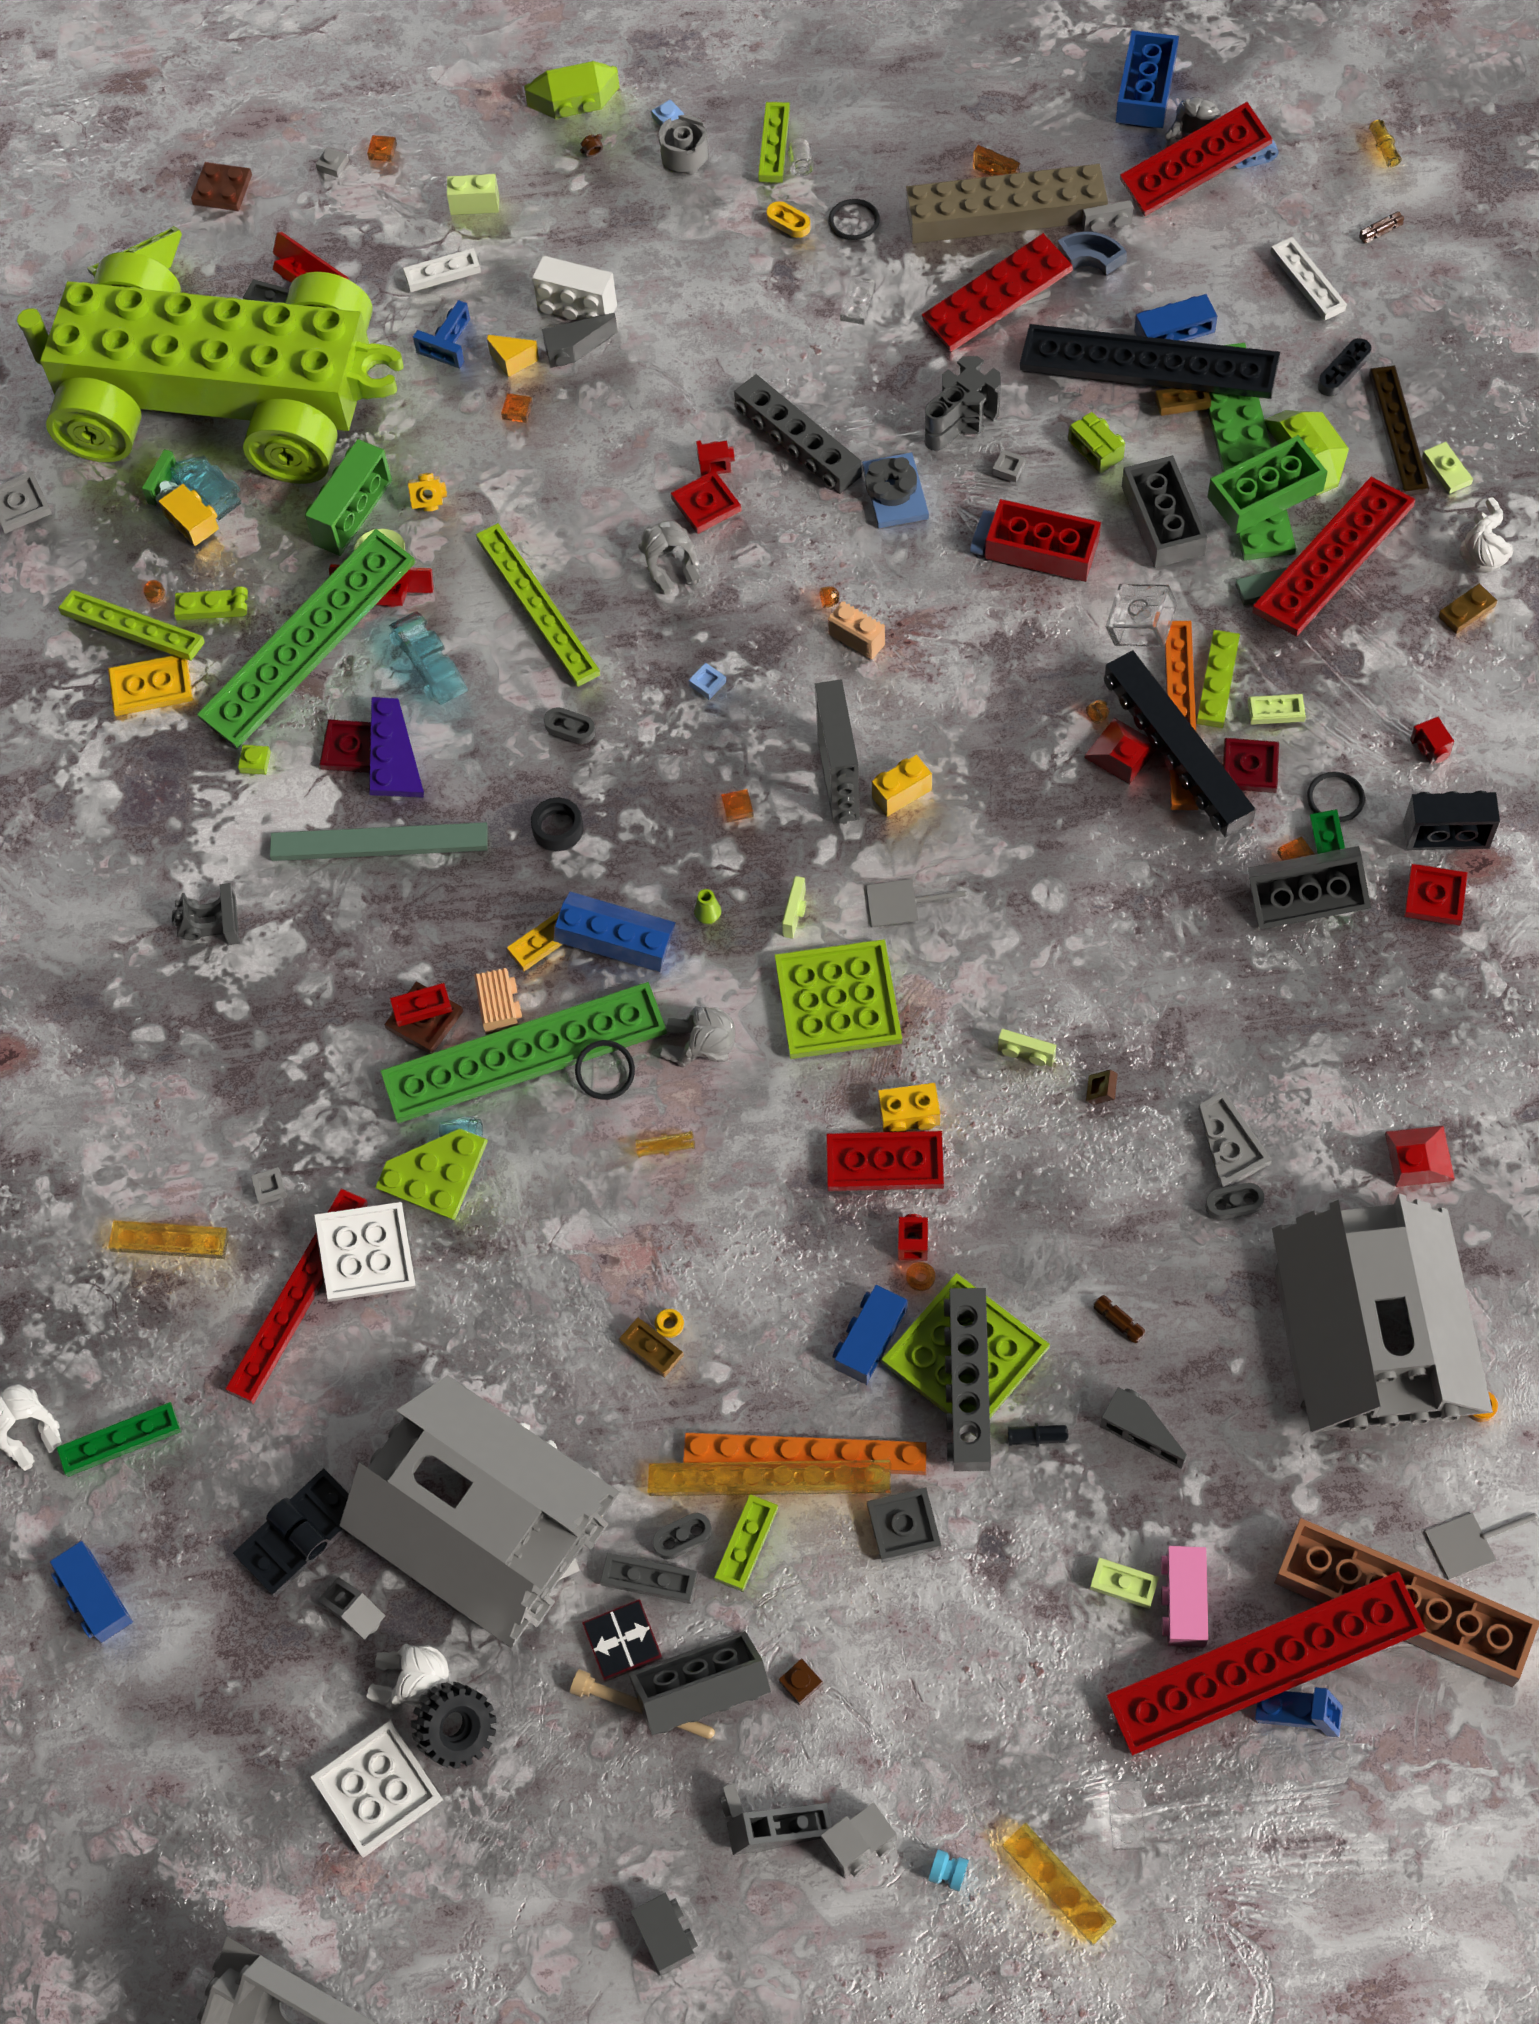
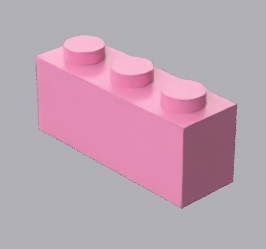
(1185, 1596)

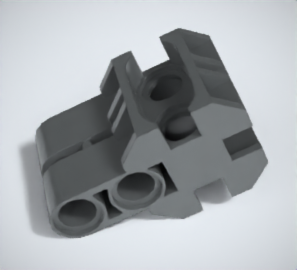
(962, 403)

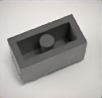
(663, 1933)

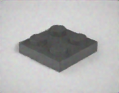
(904, 1525)

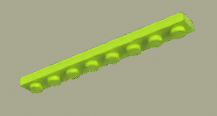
(538, 605)

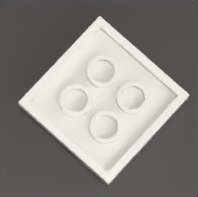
(364, 1251)
(376, 1789)

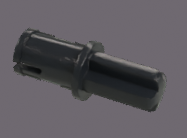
(1037, 1435)

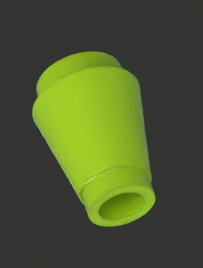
(707, 907)

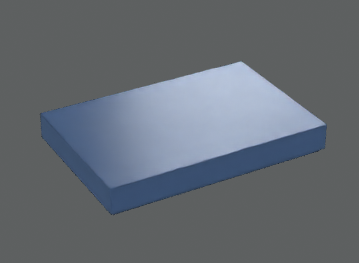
(910, 511)

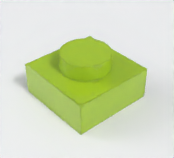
(254, 759)

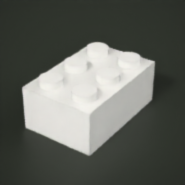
(573, 289)

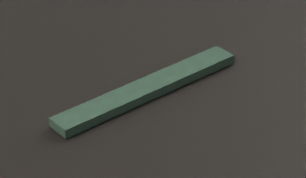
(379, 841)

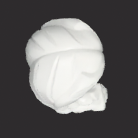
(1481, 547)
(22, 1403)
(421, 1670)

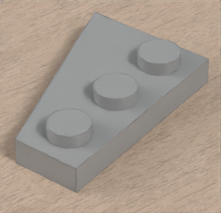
(1231, 1141)

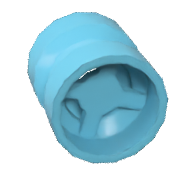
(949, 1870)

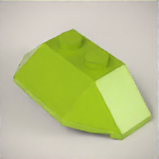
(572, 89)
(159, 247)
(1317, 435)

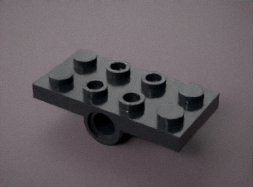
(295, 1533)

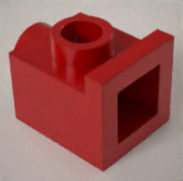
(715, 457)
(1433, 740)
(913, 1248)

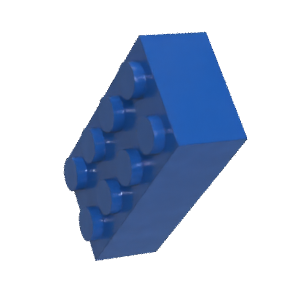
(1147, 79)

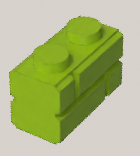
(1096, 442)

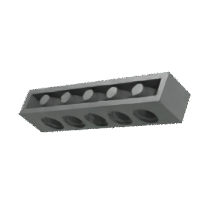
(797, 434)
(975, 1454)

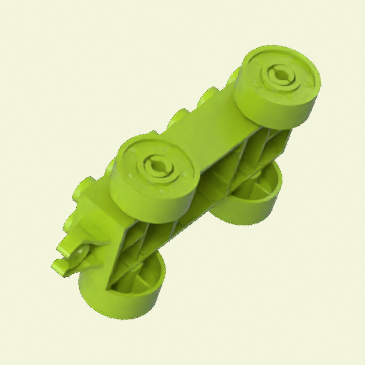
(150, 347)

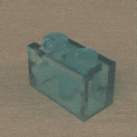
(213, 488)

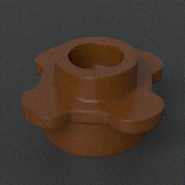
(591, 145)

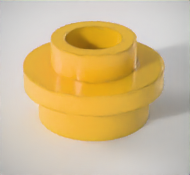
(669, 1315)

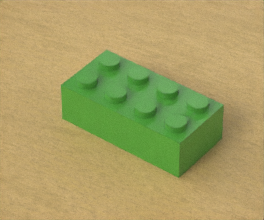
(1267, 484)
(348, 497)

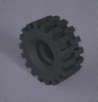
(473, 1730)

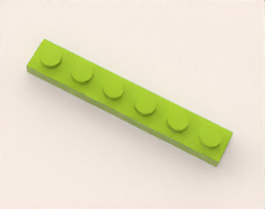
(131, 625)

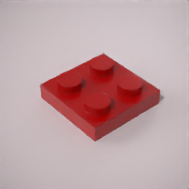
(706, 502)
(1435, 894)

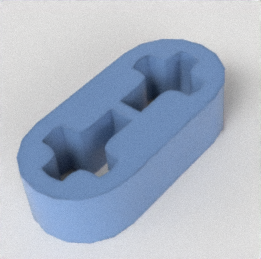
(1262, 157)
(979, 539)

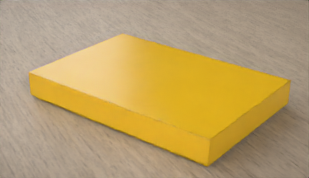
(150, 685)

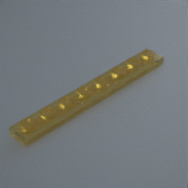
(769, 1478)

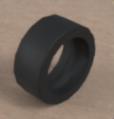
(556, 806)

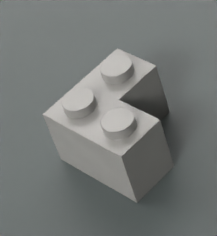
(858, 1840)

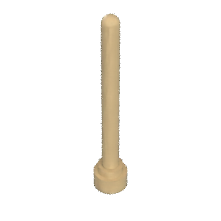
(585, 1685)

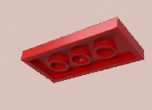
(885, 1161)

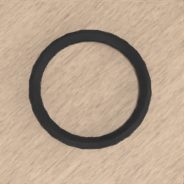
(854, 201)
(1340, 775)
(623, 1089)

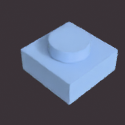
(665, 112)
(707, 681)

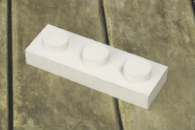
(442, 270)

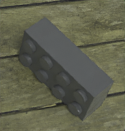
(1164, 511)

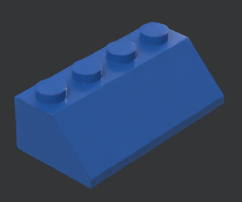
(613, 931)

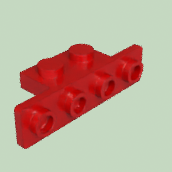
(297, 259)
(414, 581)

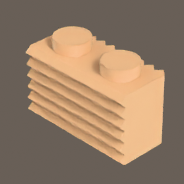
(857, 630)
(496, 1000)

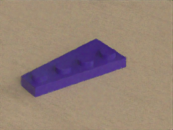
(391, 754)

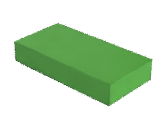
(158, 474)

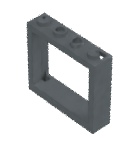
(837, 751)

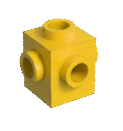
(420, 499)

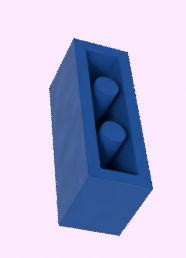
(1178, 320)
(870, 1334)
(90, 1592)

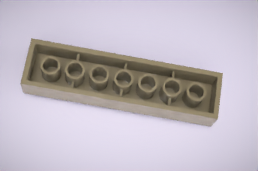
(1003, 203)

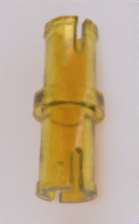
(1385, 143)
(665, 1144)

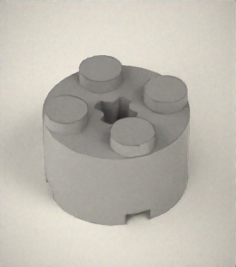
(683, 144)

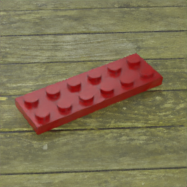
(1196, 159)
(997, 292)

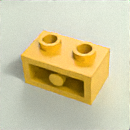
(189, 514)
(901, 785)
(909, 1108)

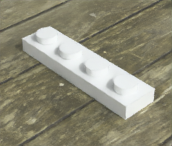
(1308, 278)

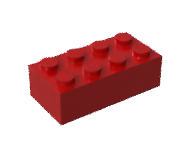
(1042, 540)

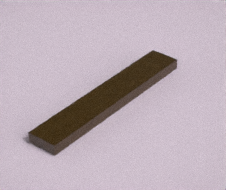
(1399, 430)

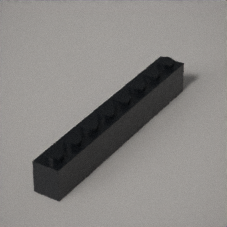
(1179, 744)

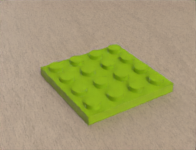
(838, 999)
(922, 1351)

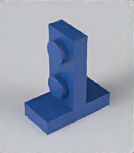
(442, 345)
(1303, 1710)

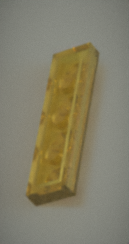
(169, 1239)
(1059, 1884)

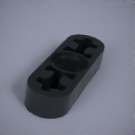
(1344, 357)

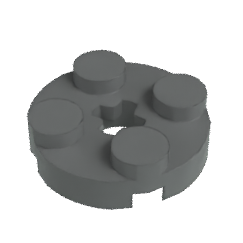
(887, 469)

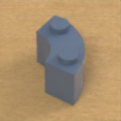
(1093, 250)

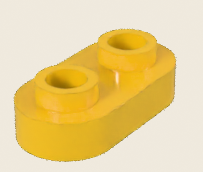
(792, 220)

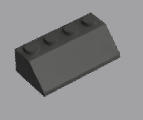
(1309, 887)
(700, 1683)

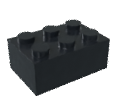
(1451, 820)

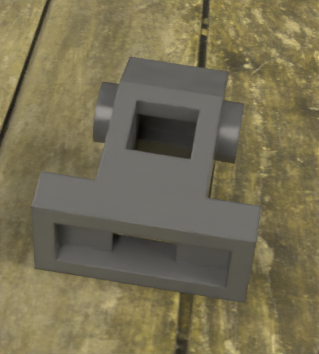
(225, 912)

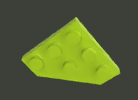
(435, 1172)

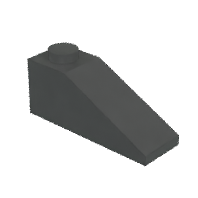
(575, 339)
(1138, 1424)
(777, 1827)

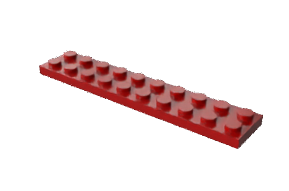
(1266, 1663)

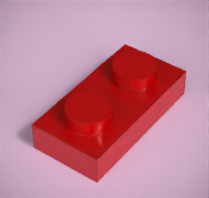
(421, 1004)

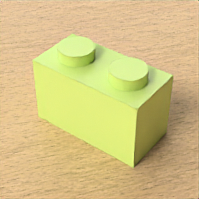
(473, 194)

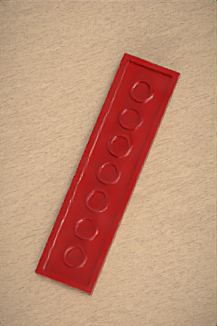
(1333, 556)

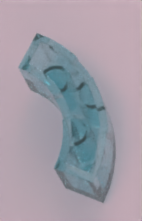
(424, 650)

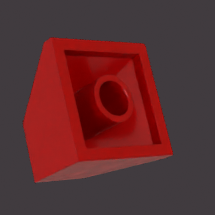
(1121, 751)
(1419, 1156)

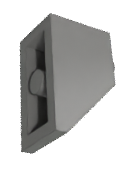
(352, 1608)

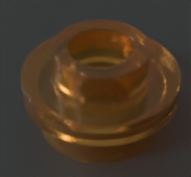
(920, 1268)

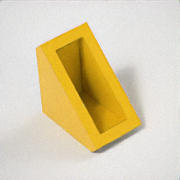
(512, 353)

